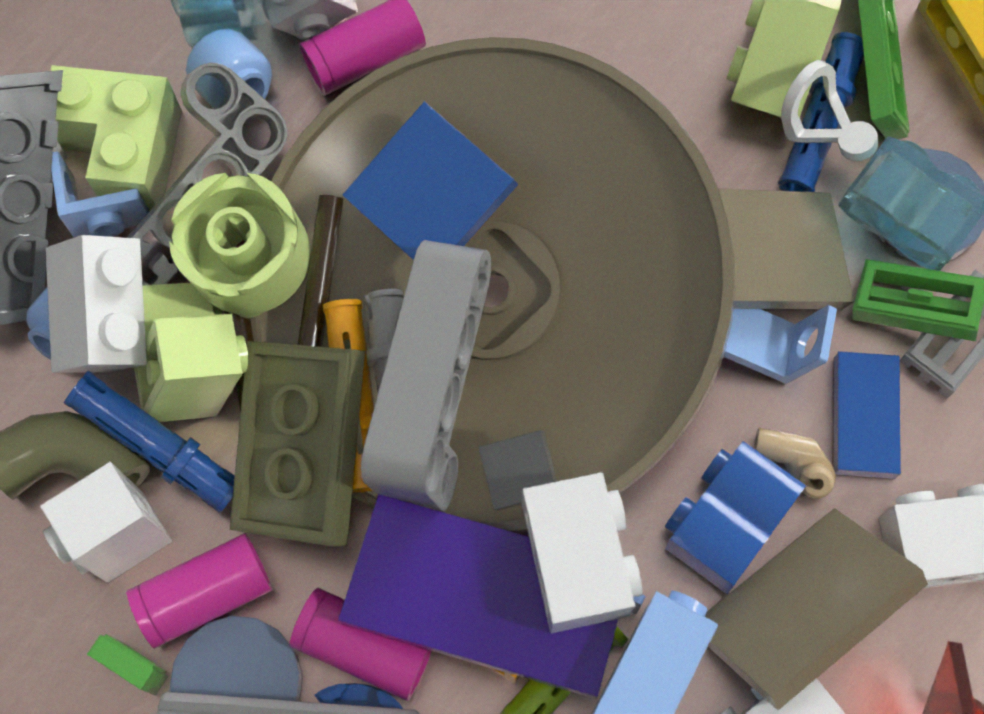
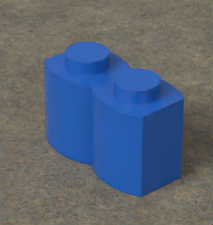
(732, 516)

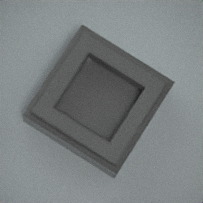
(516, 465)

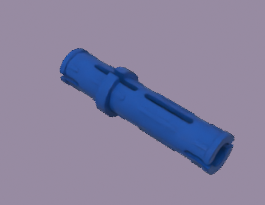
(808, 158)
(143, 434)

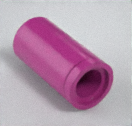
(362, 45)
(198, 591)
(365, 655)

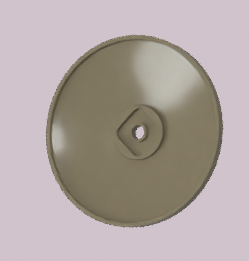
(604, 244)

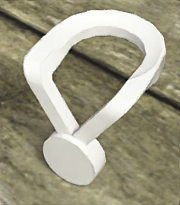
(855, 139)

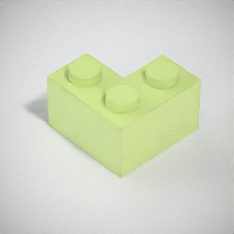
(783, 44)
(125, 125)
(189, 354)

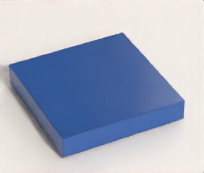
(429, 184)

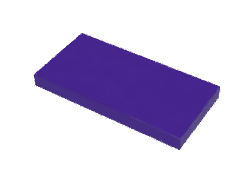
(467, 597)

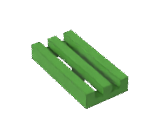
(918, 308)

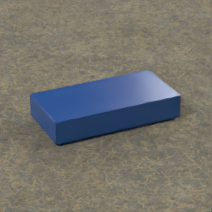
(867, 415)

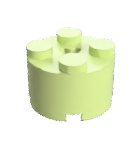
(219, 216)

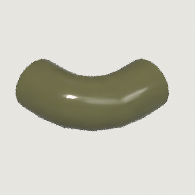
(57, 445)

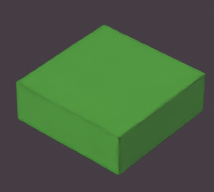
(128, 664)

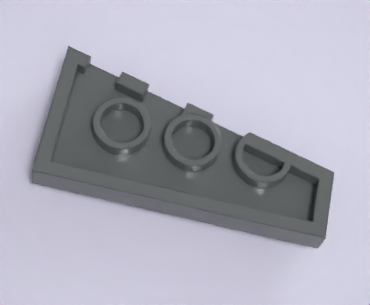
(26, 154)

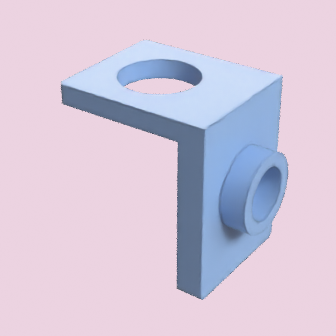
(98, 215)
(777, 345)

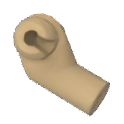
(801, 458)

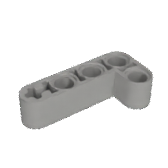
(227, 146)
(425, 376)

